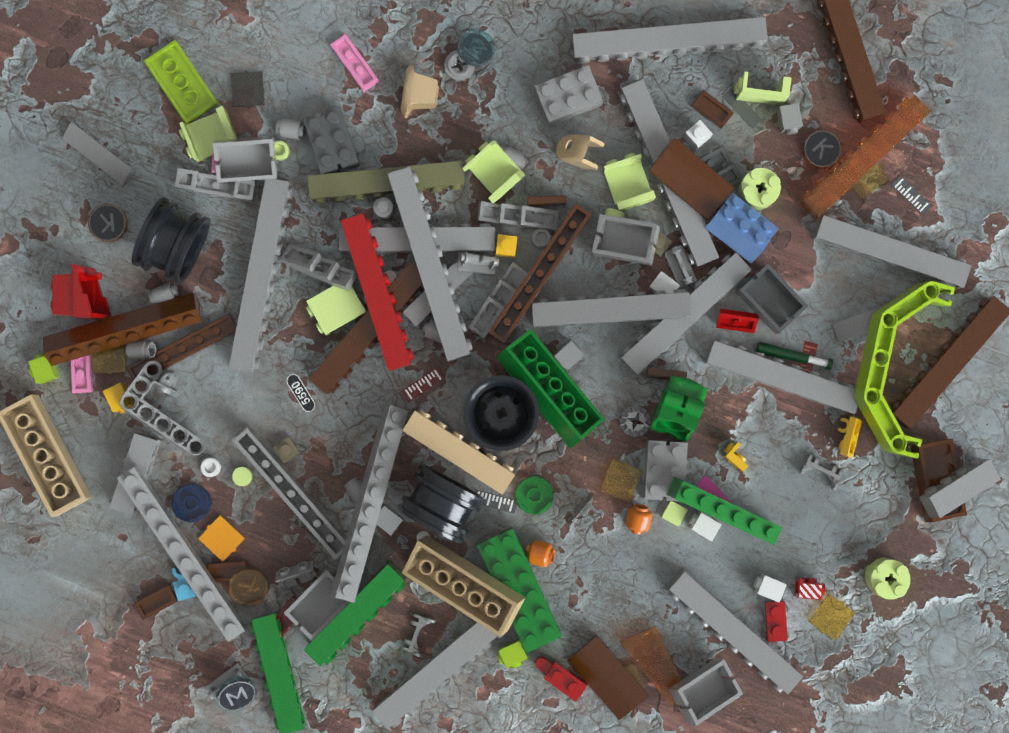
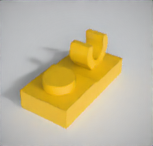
(848, 444)

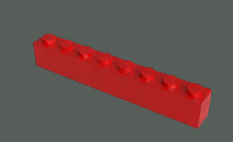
(376, 292)

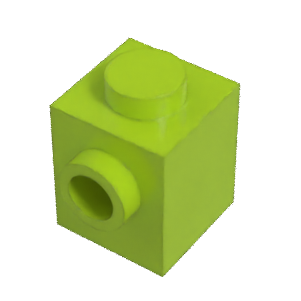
(42, 370)
(512, 654)

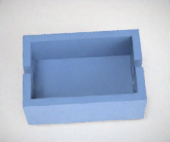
(742, 228)

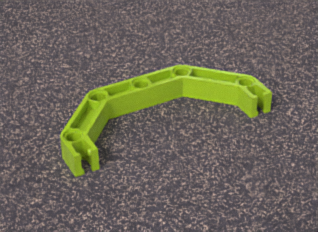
(873, 373)

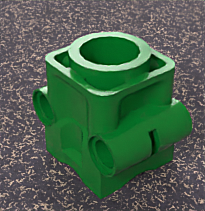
(679, 408)

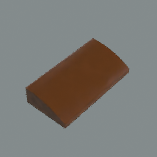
(691, 179)
(934, 463)
(608, 677)

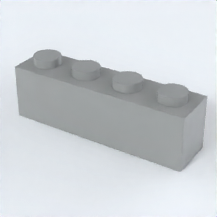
(140, 453)
(959, 488)

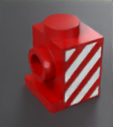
(809, 588)

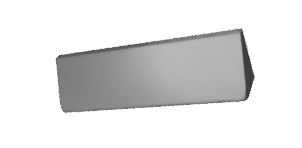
(98, 154)

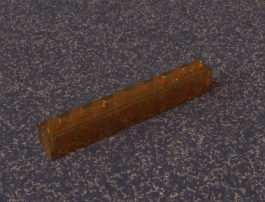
(861, 160)

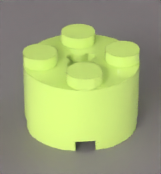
(767, 181)
(892, 588)

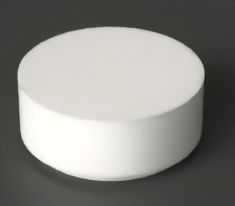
(210, 467)

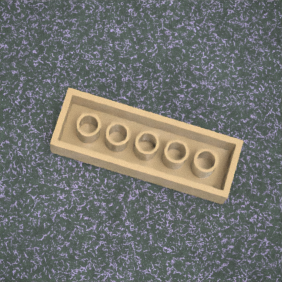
(459, 452)
(44, 455)
(463, 585)

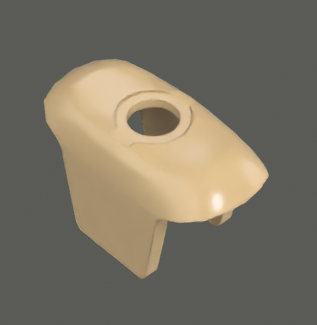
(418, 92)
(577, 152)

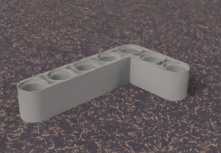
(156, 415)

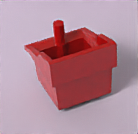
(79, 294)

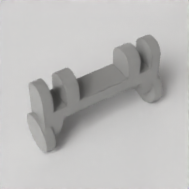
(834, 478)
(413, 648)

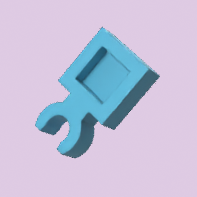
(182, 588)

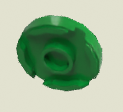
(534, 495)

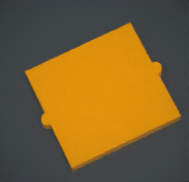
(221, 538)

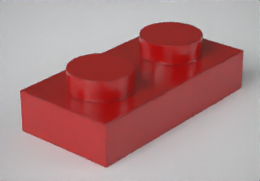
(737, 320)
(775, 621)

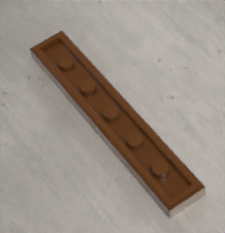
(187, 346)

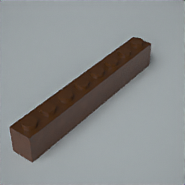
(852, 59)
(540, 273)
(122, 329)
(364, 335)
(949, 362)

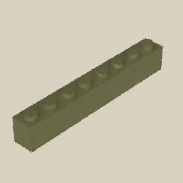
(377, 183)

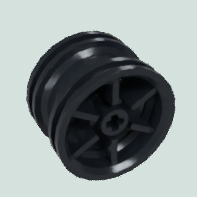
(170, 241)
(517, 433)
(441, 504)

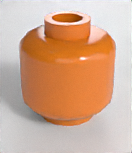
(638, 518)
(540, 553)

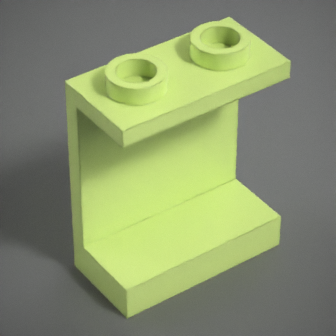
(762, 96)
(205, 131)
(494, 169)
(628, 182)
(335, 308)

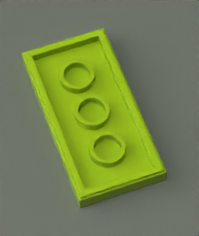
(181, 82)

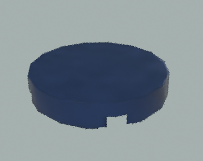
(191, 503)

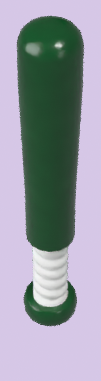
(784, 353)

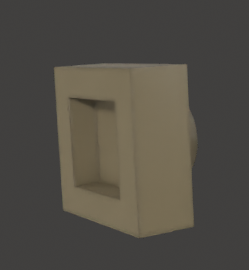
(662, 244)
(286, 450)

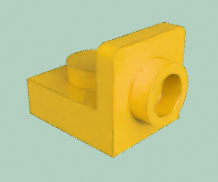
(737, 460)

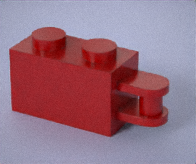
(561, 677)

